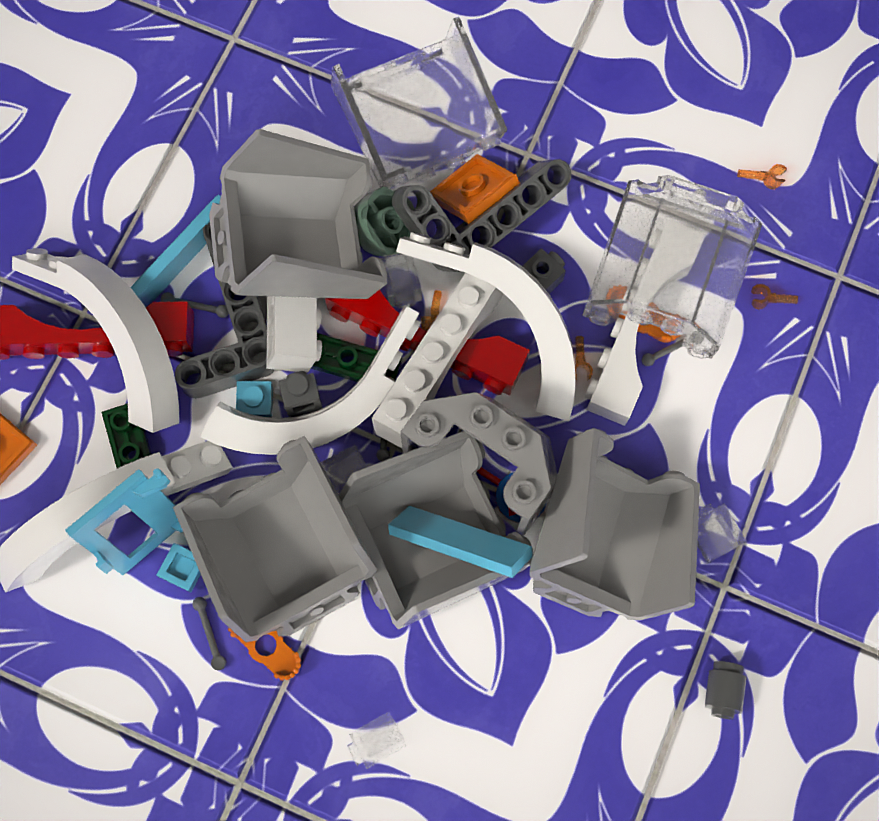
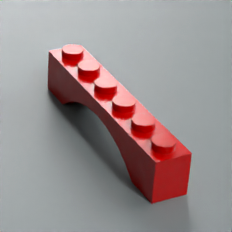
(35, 339)
(487, 360)

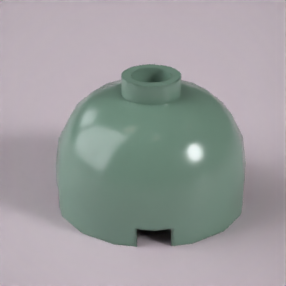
(379, 223)

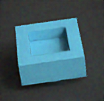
(255, 397)
(180, 568)

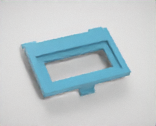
(147, 502)

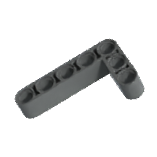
(490, 229)
(239, 353)

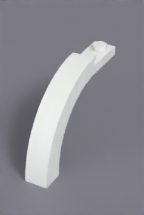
(530, 297)
(128, 326)
(267, 435)
(44, 537)

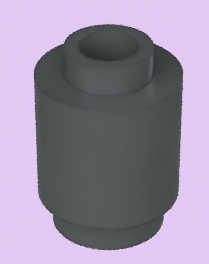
(725, 690)

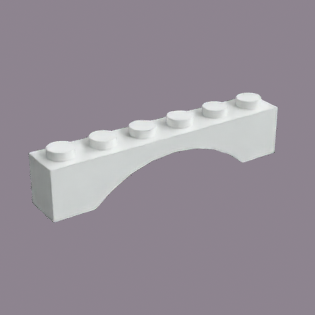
(430, 362)
(620, 382)

